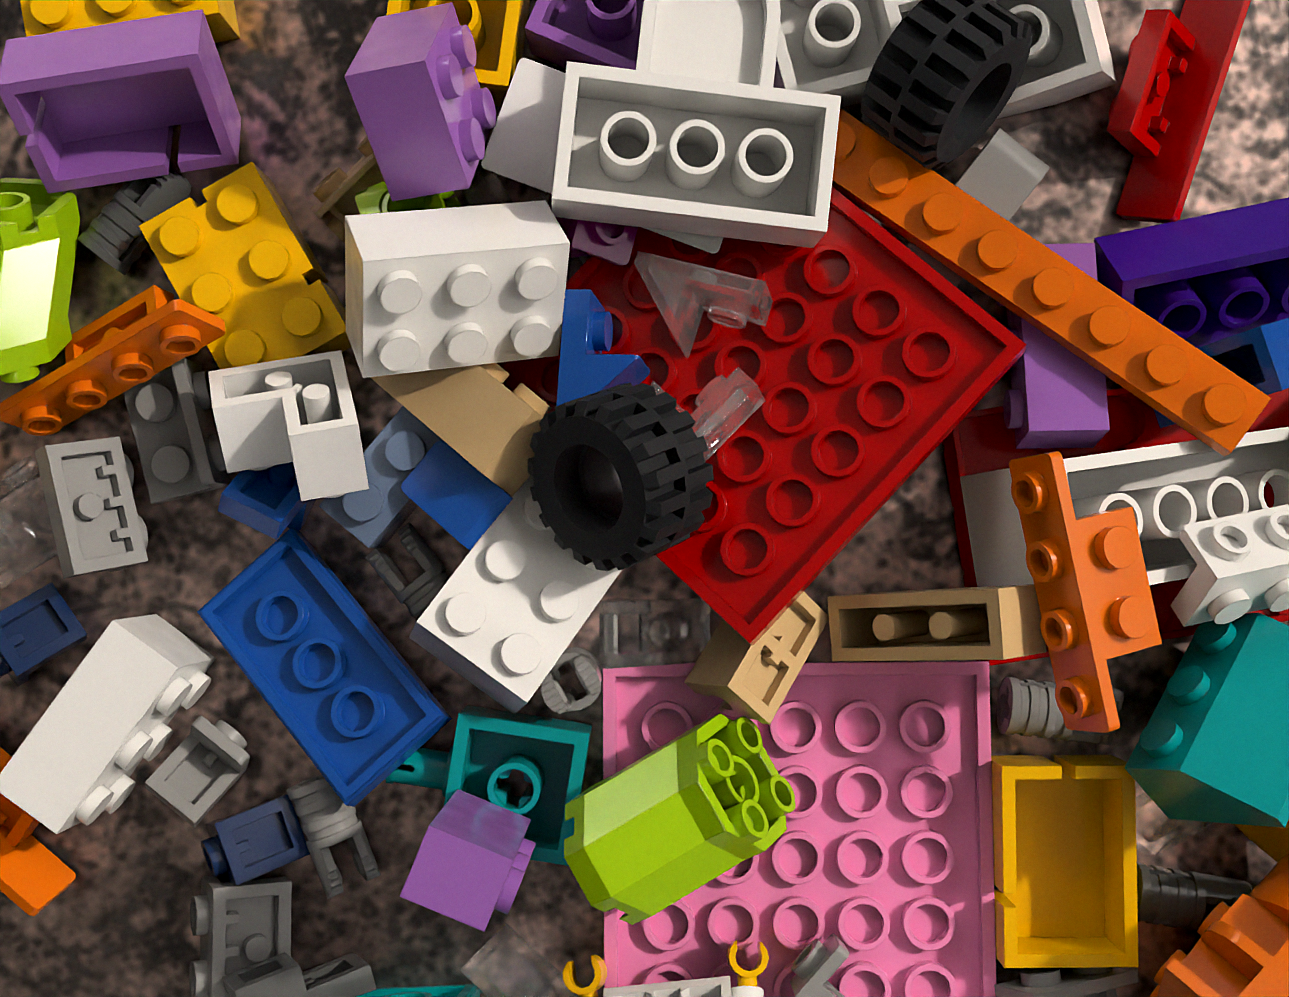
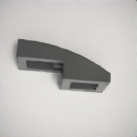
(283, 978)

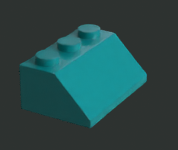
(1222, 728)

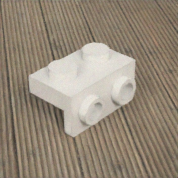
(1238, 567)

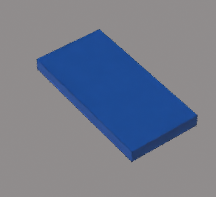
(323, 667)

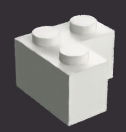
(294, 414)

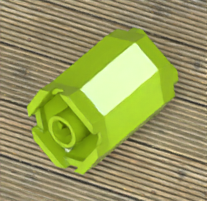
(35, 275)
(677, 818)

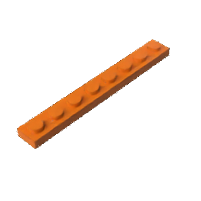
(1045, 289)

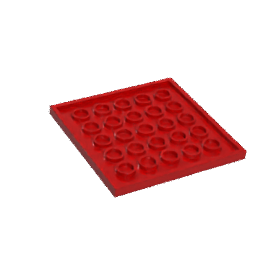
(859, 384)

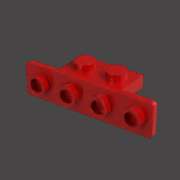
(1170, 102)

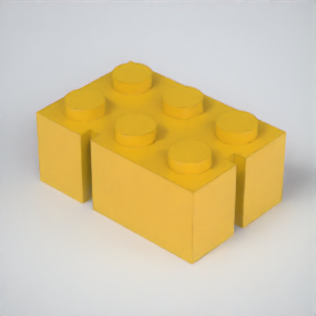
(249, 267)
(1064, 861)

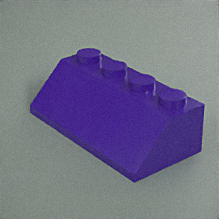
(1204, 272)

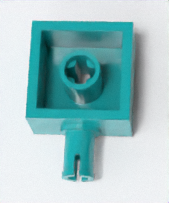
(488, 749)

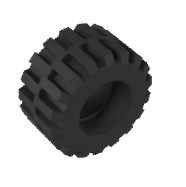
(945, 77)
(620, 475)

